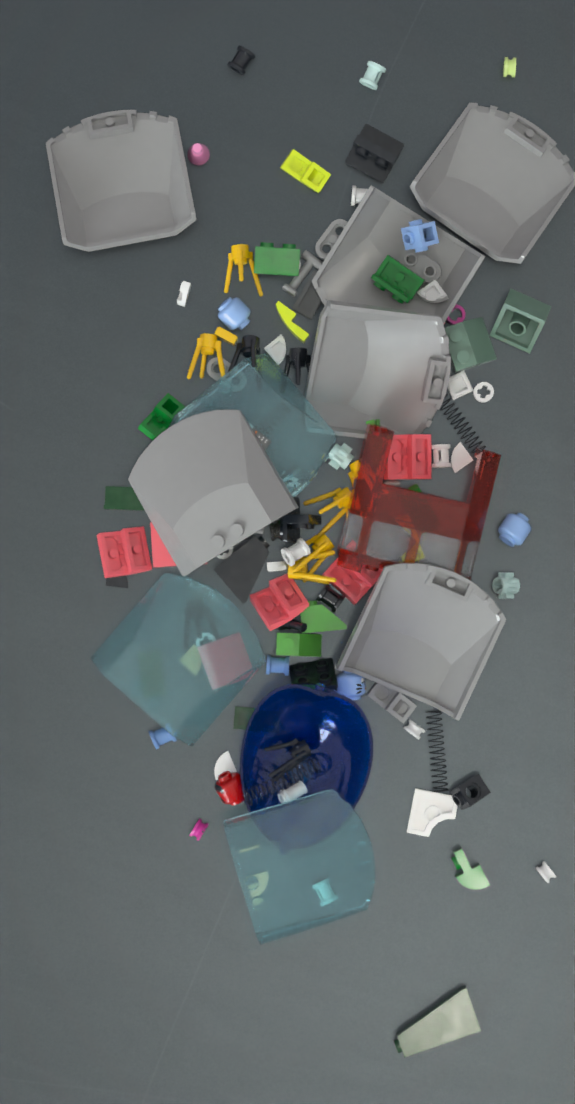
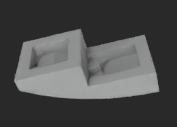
(392, 701)

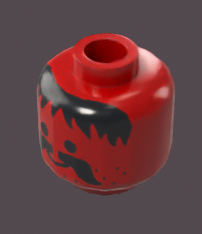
(229, 788)

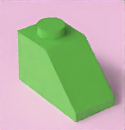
(320, 619)
(299, 644)

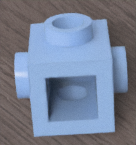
(419, 235)

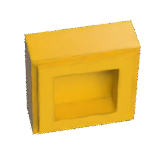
(226, 336)

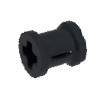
(241, 60)
(330, 598)

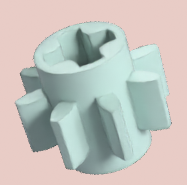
(340, 456)
(506, 585)

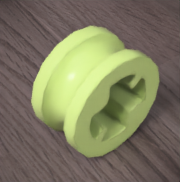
(509, 67)

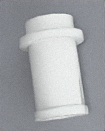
(292, 792)

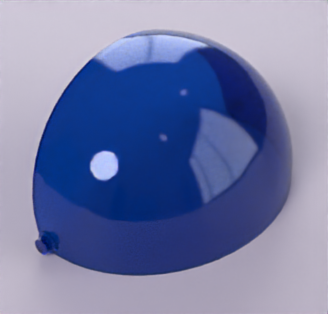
(330, 726)

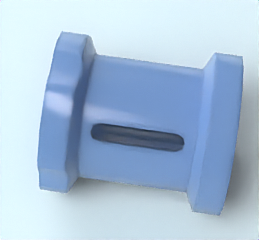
(277, 665)
(161, 737)

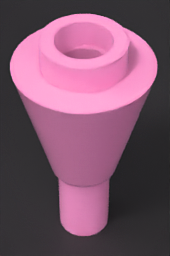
(198, 154)

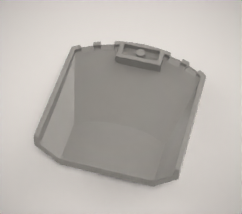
(120, 180)
(495, 182)
(373, 235)
(377, 366)
(208, 486)
(424, 635)

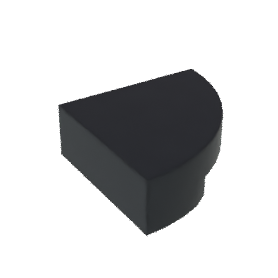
(120, 581)

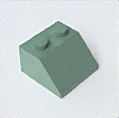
(520, 320)
(469, 344)

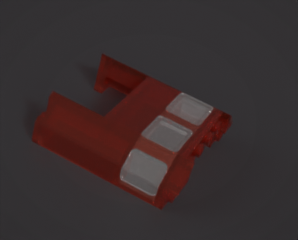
(410, 526)

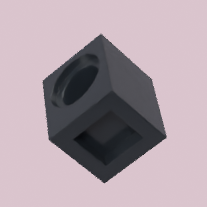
(477, 788)

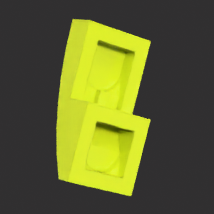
(305, 171)
(287, 317)

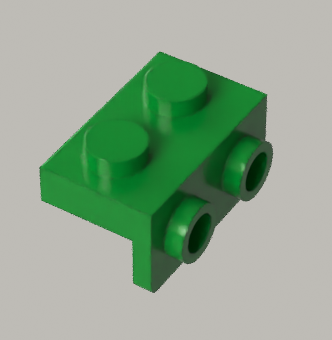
(277, 260)
(397, 279)

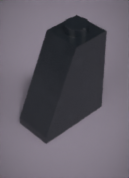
(243, 567)

